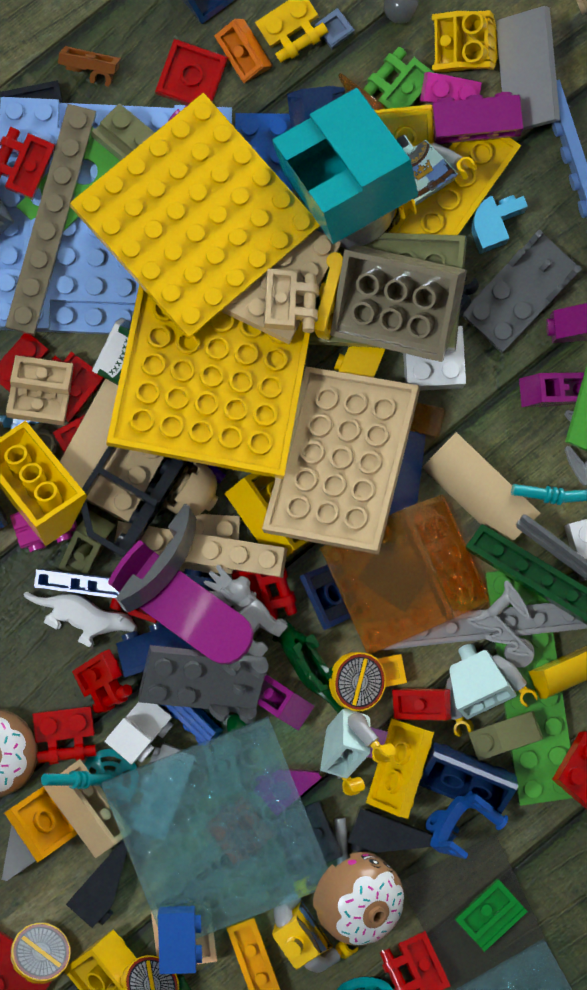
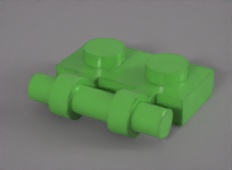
(405, 88)

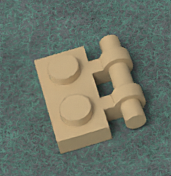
(281, 300)

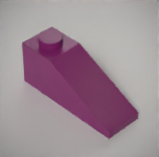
(550, 389)

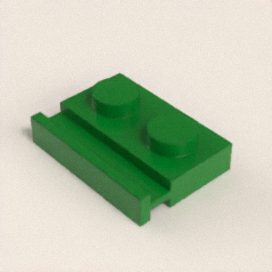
(490, 914)

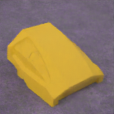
(464, 41)

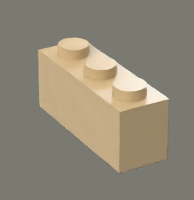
(87, 813)

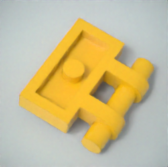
(288, 20)

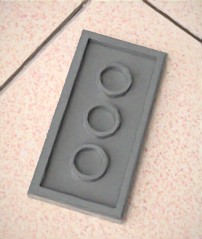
(529, 64)

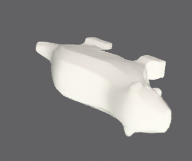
(83, 615)

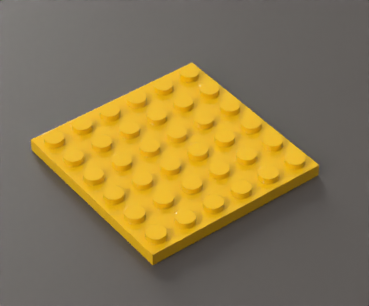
(195, 215)
(211, 397)

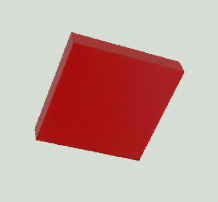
(190, 73)

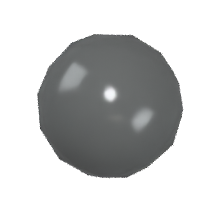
(400, 10)

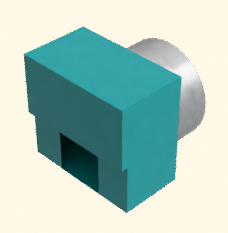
(347, 169)

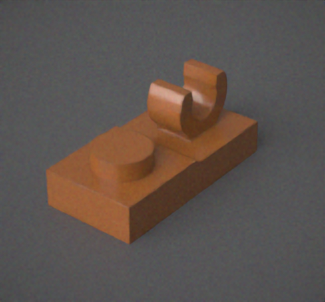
(79, 60)

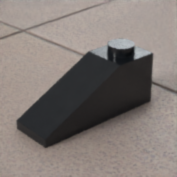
(384, 834)
(99, 892)

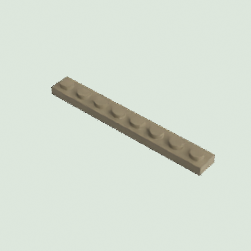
(50, 220)

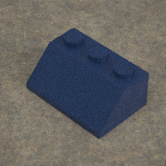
(409, 477)
(135, 647)
(457, 774)

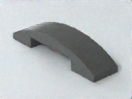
(140, 591)

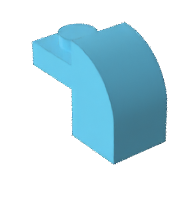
(488, 220)

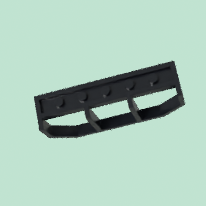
(140, 518)

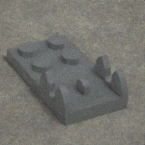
(520, 291)
(195, 681)

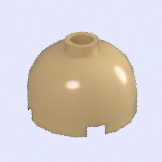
(195, 488)

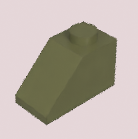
(83, 551)
(506, 736)

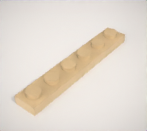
(219, 551)

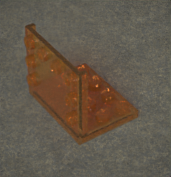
(415, 579)

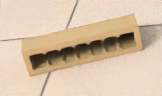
(478, 487)

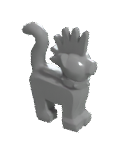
(238, 594)

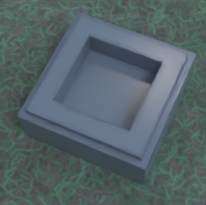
(338, 28)

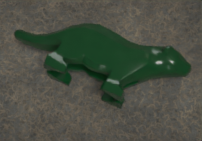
(307, 662)

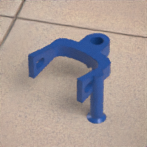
(443, 822)

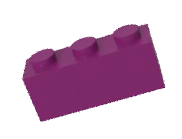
(477, 118)

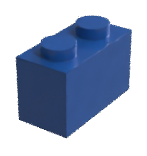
(178, 939)

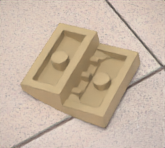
(39, 390)

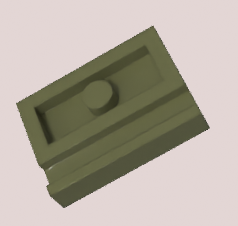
(121, 132)

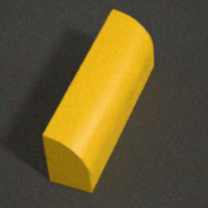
(560, 673)

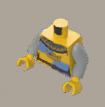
(304, 940)

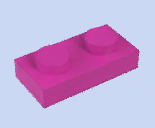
(440, 86)

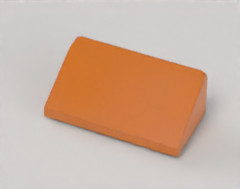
(243, 50)

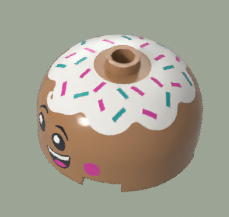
(17, 753)
(359, 899)

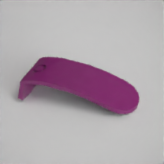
(189, 610)

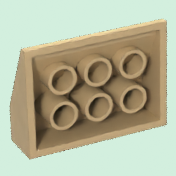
(88, 448)

